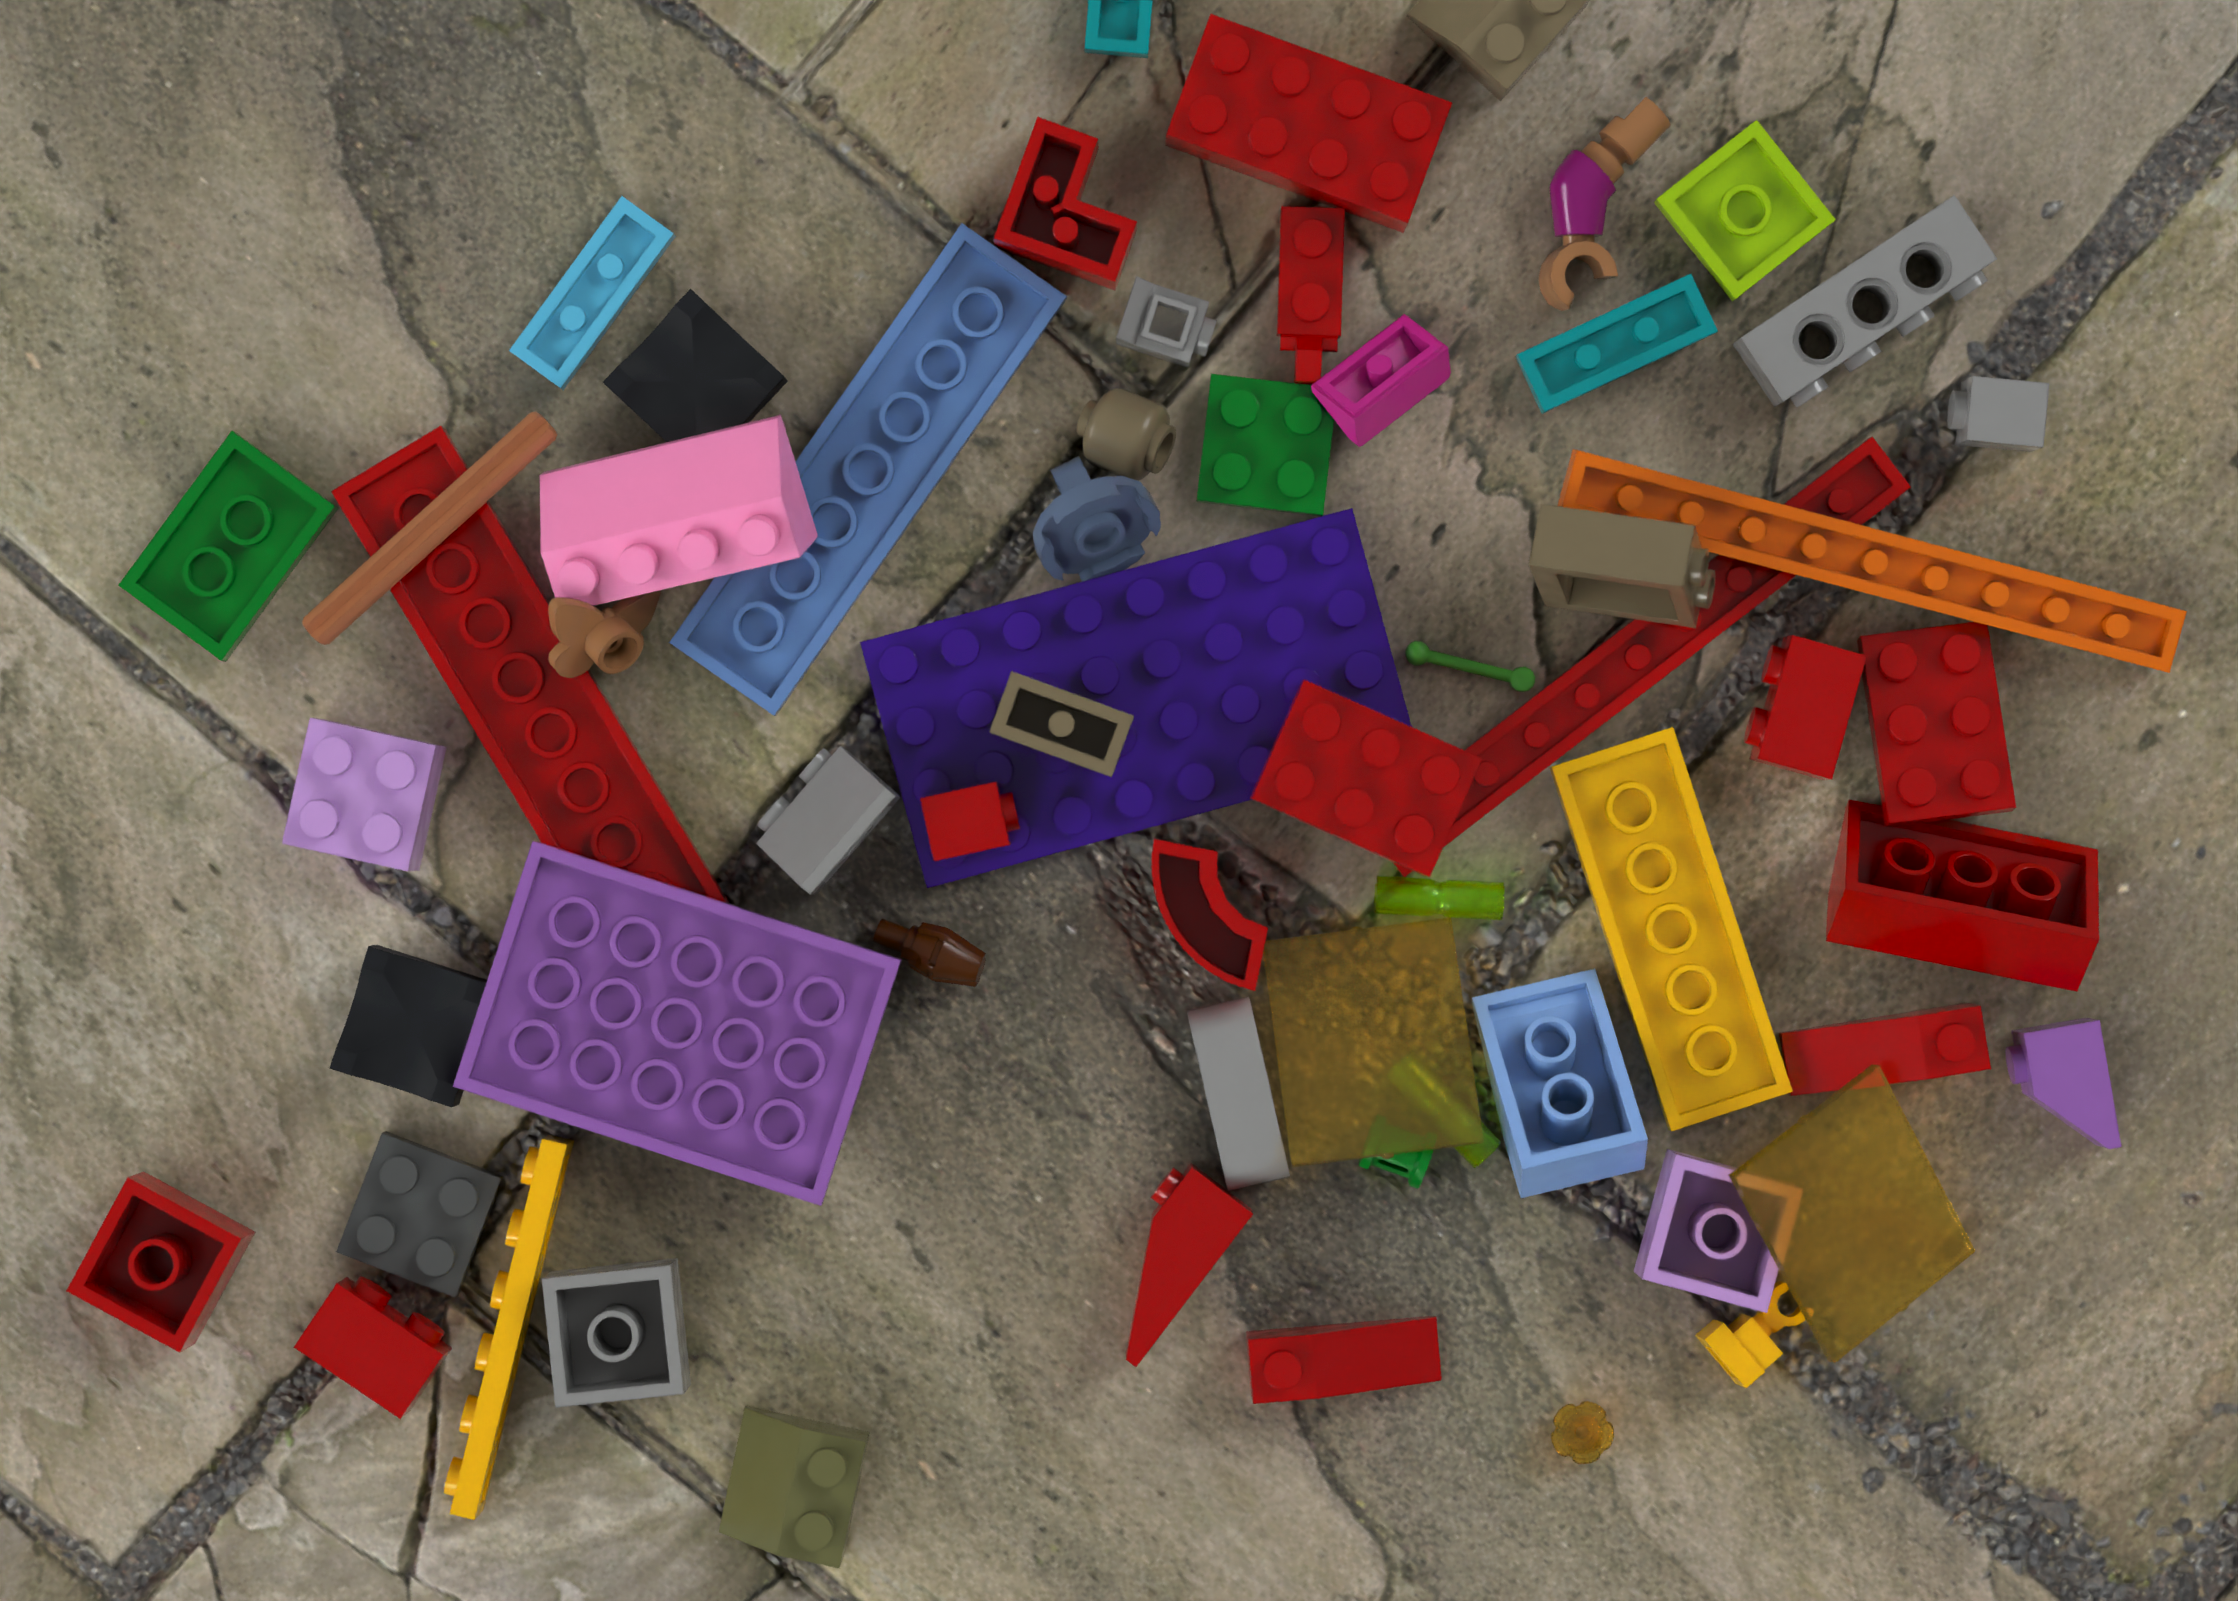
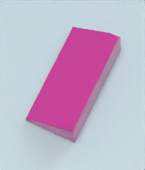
(1383, 379)

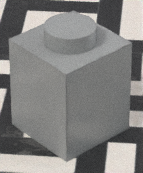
(1999, 413)

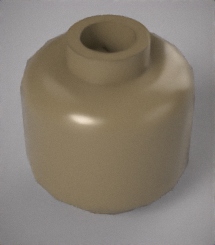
(1126, 434)

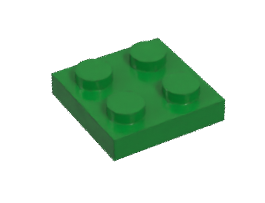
(1265, 446)

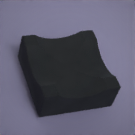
(694, 374)
(409, 1024)

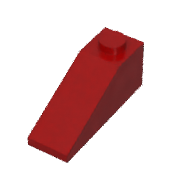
(1904, 1045)
(1183, 1244)
(1341, 1358)

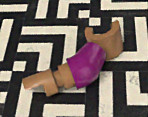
(1581, 196)

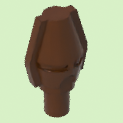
(934, 952)

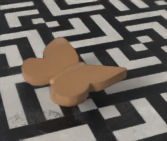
(605, 637)

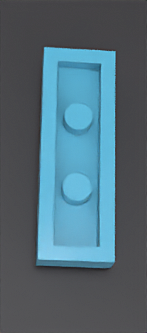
(592, 293)

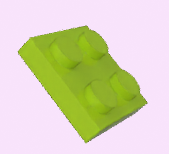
(1744, 210)

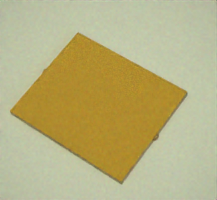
(1372, 1042)
(1852, 1213)

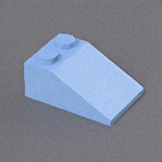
(1559, 1083)

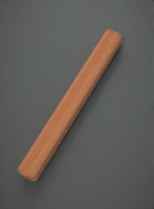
(429, 528)

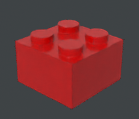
(160, 1261)

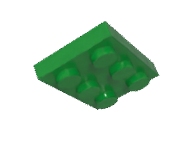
(228, 546)

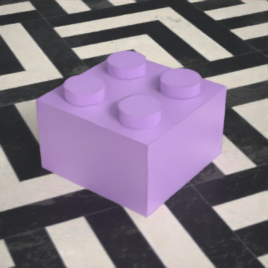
(364, 795)
(1704, 1236)

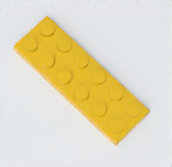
(1671, 929)

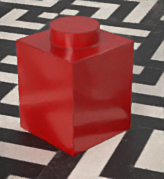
(969, 820)

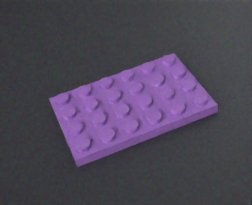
(677, 1023)

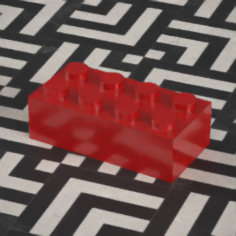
(1307, 123)

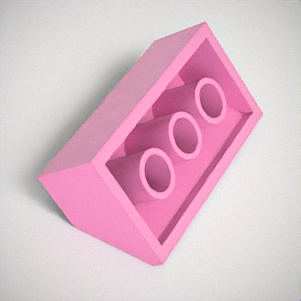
(674, 513)

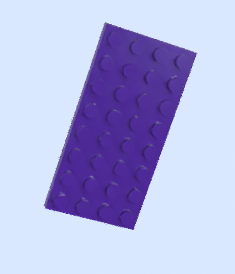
(1185, 644)

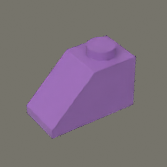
(2067, 1075)

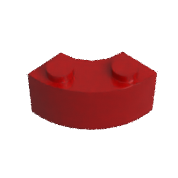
(1201, 915)

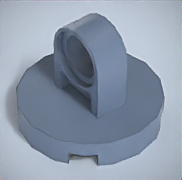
(1094, 523)

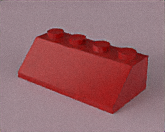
(1965, 897)

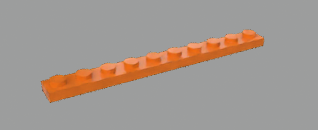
(1882, 562)

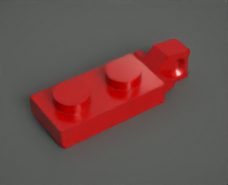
(1310, 286)

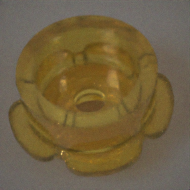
(1584, 1449)

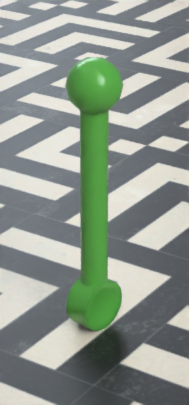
(1520, 678)

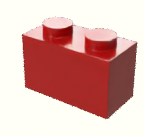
(1804, 706)
(374, 1345)

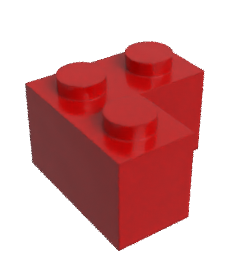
(1048, 219)

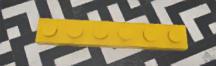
(501, 1352)

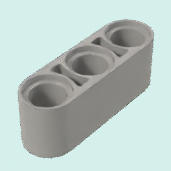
(1238, 1093)

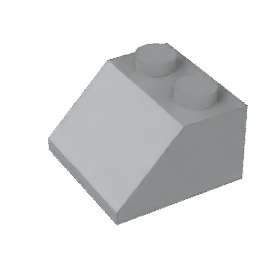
(825, 819)

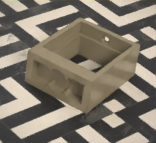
(1621, 566)

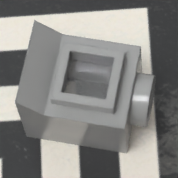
(1165, 323)

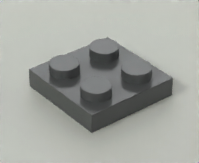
(420, 1214)

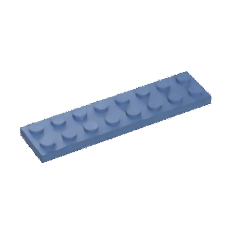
(876, 464)

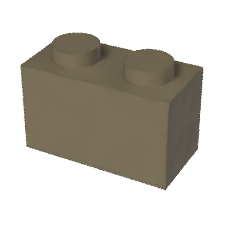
(1061, 724)

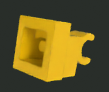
(1745, 1344)

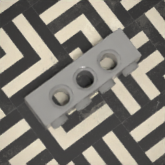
(1942, 236)

